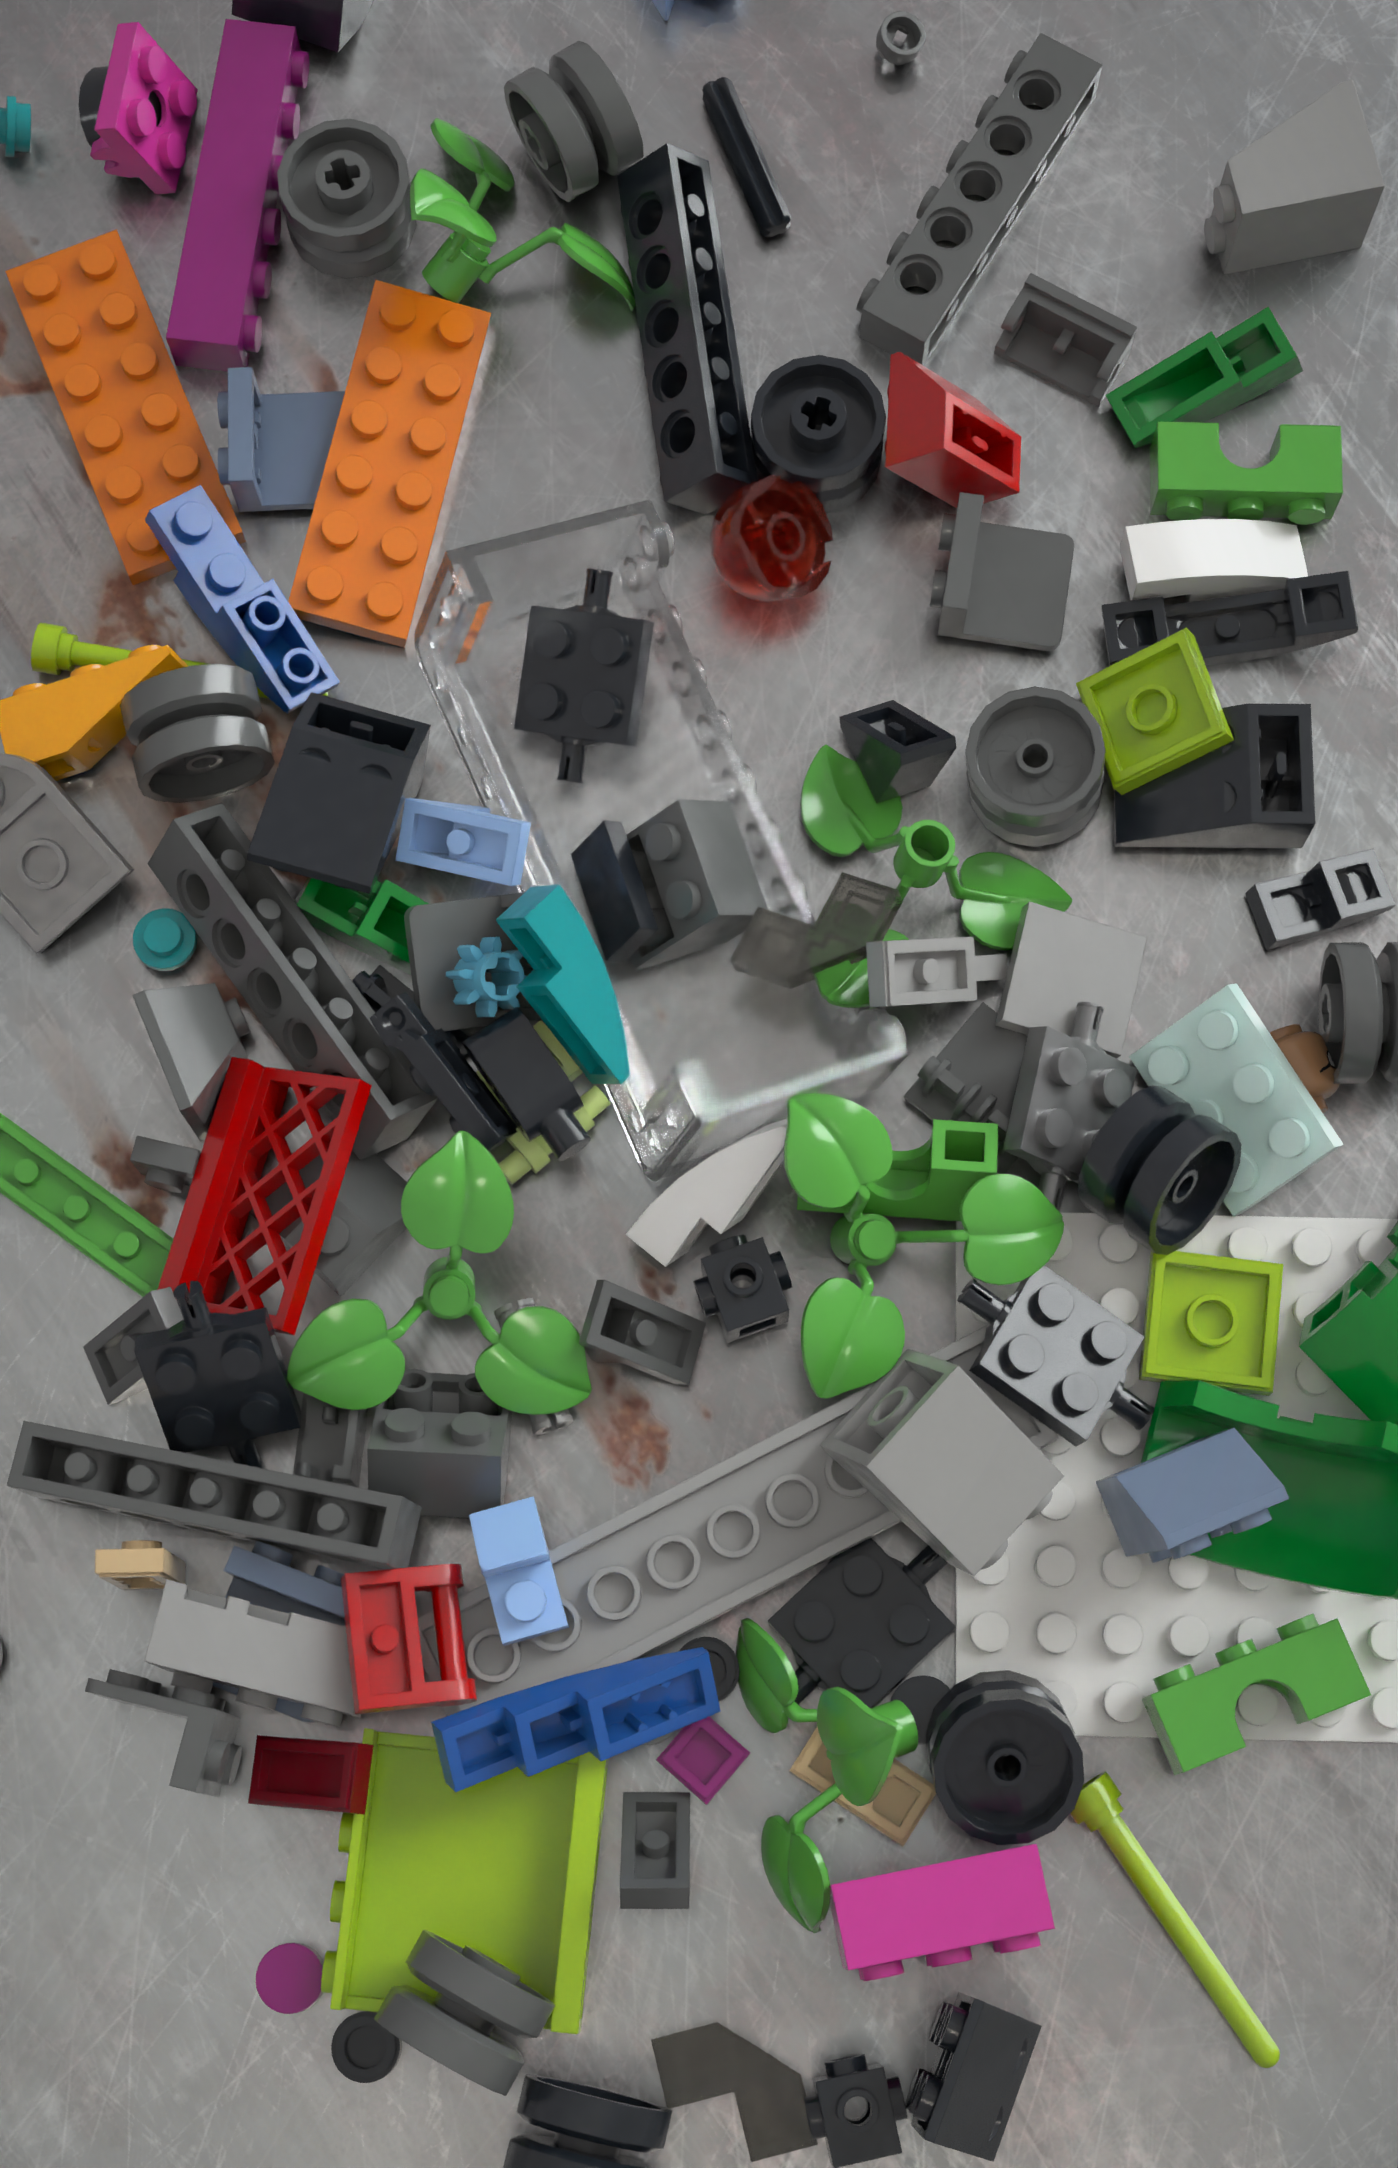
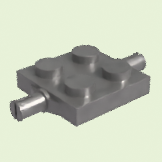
(1064, 1099)

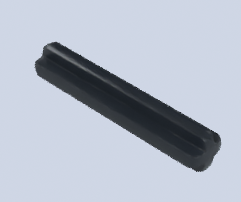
(746, 157)

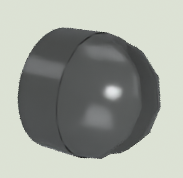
(912, 44)

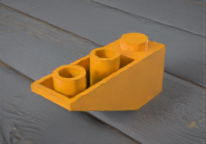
(78, 718)

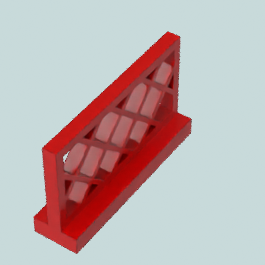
(230, 1186)

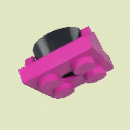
(138, 111)

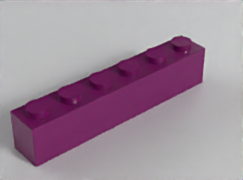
(236, 197)

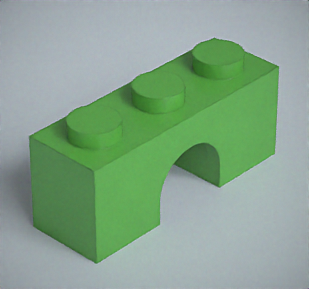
(1197, 480)
(934, 1176)
(1307, 1667)

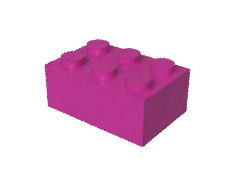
(941, 1911)

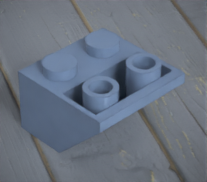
(1188, 1492)

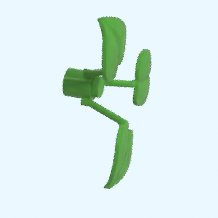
(465, 251)
(994, 886)
(829, 1158)
(456, 1203)
(861, 1754)

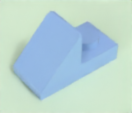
(463, 840)
(518, 1571)

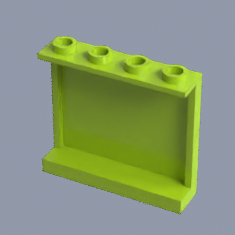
(480, 1866)

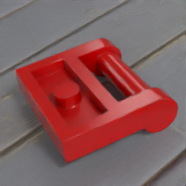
(386, 1638)

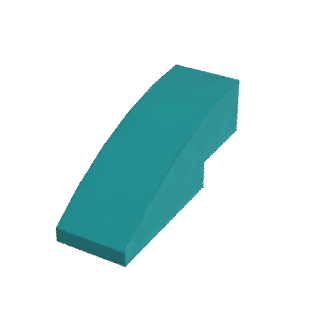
(568, 981)

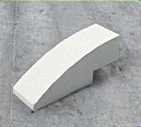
(1210, 558)
(711, 1193)

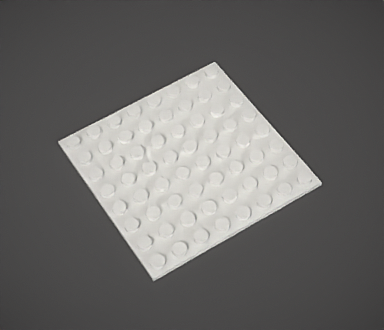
(1108, 1623)

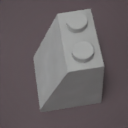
(1298, 188)
(944, 1460)

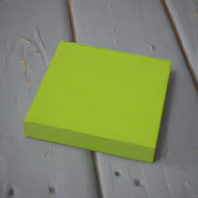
(1155, 711)
(1212, 1321)

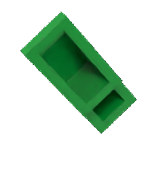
(1207, 378)
(360, 919)

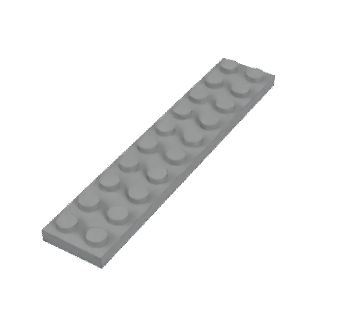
(694, 1552)

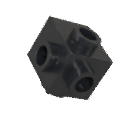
(746, 1309)
(875, 2131)

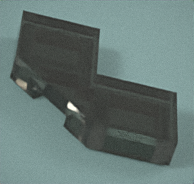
(794, 950)
(717, 2062)

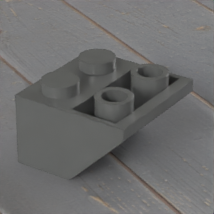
(694, 879)
(440, 1445)

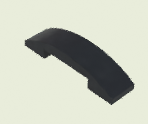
(1239, 626)

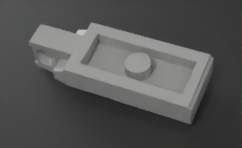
(928, 971)

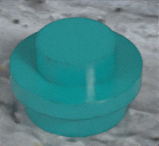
(15, 126)
(164, 939)

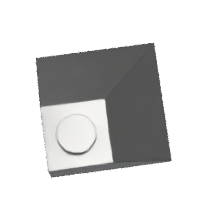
(194, 1042)
(362, 1221)

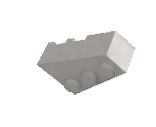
(253, 1650)

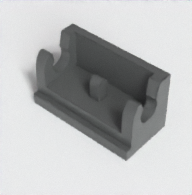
(1065, 340)
(330, 1442)

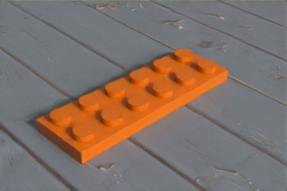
(117, 392)
(389, 464)

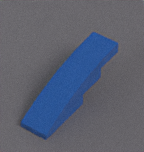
(576, 1714)

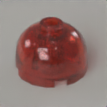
(771, 540)

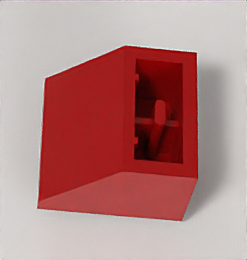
(947, 437)

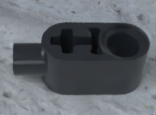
(529, 1082)

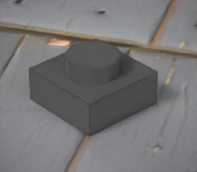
(164, 1163)

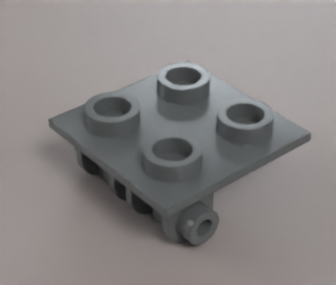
(974, 1078)

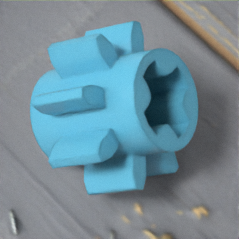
(470, 977)

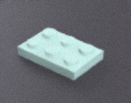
(1238, 1075)

